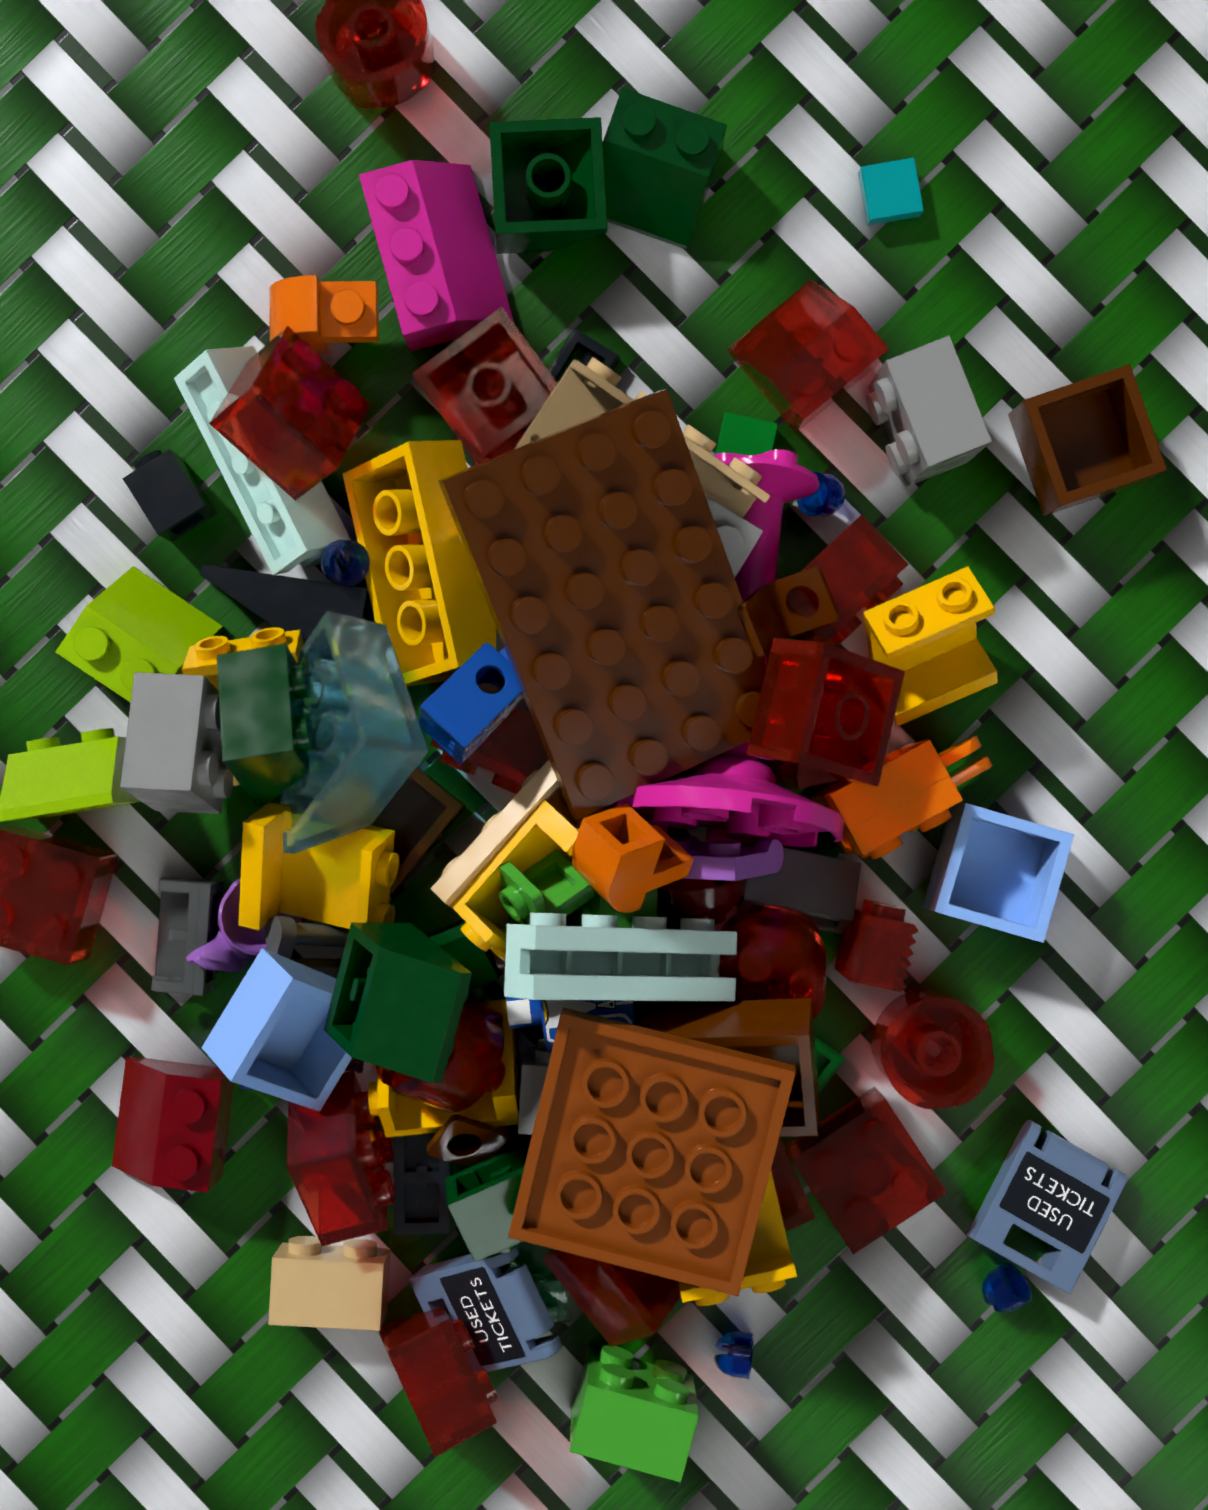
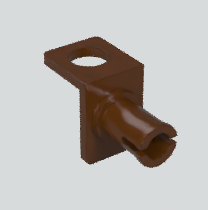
(768, 612)
(484, 1141)

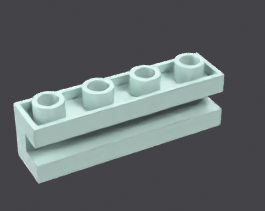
(283, 528)
(617, 963)

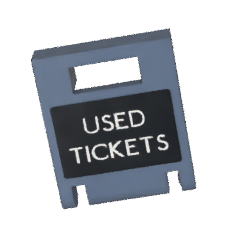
(1054, 1197)
(497, 1308)

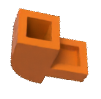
(325, 310)
(627, 857)

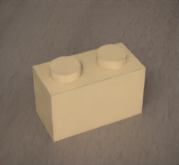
(329, 1284)

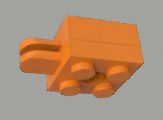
(910, 796)

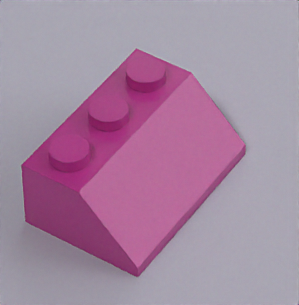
(434, 249)

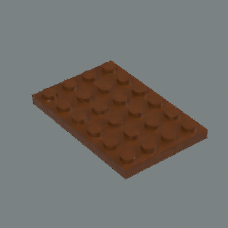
(612, 600)

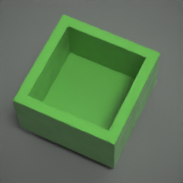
(634, 1412)

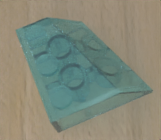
(361, 728)

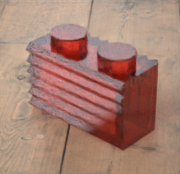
(877, 946)

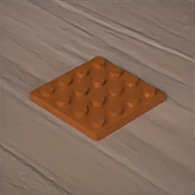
(651, 1151)

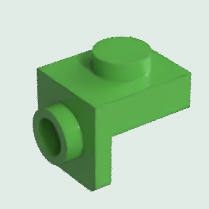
(543, 888)

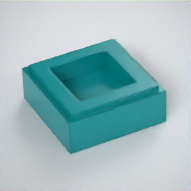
(890, 191)

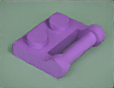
(731, 858)

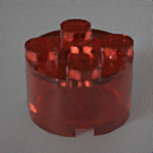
(380, 71)
(776, 957)
(471, 1068)
(919, 1077)

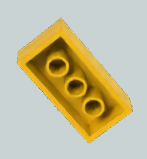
(418, 565)

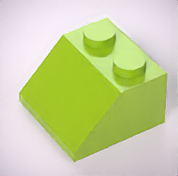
(135, 629)
(64, 778)

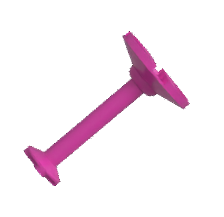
(734, 790)

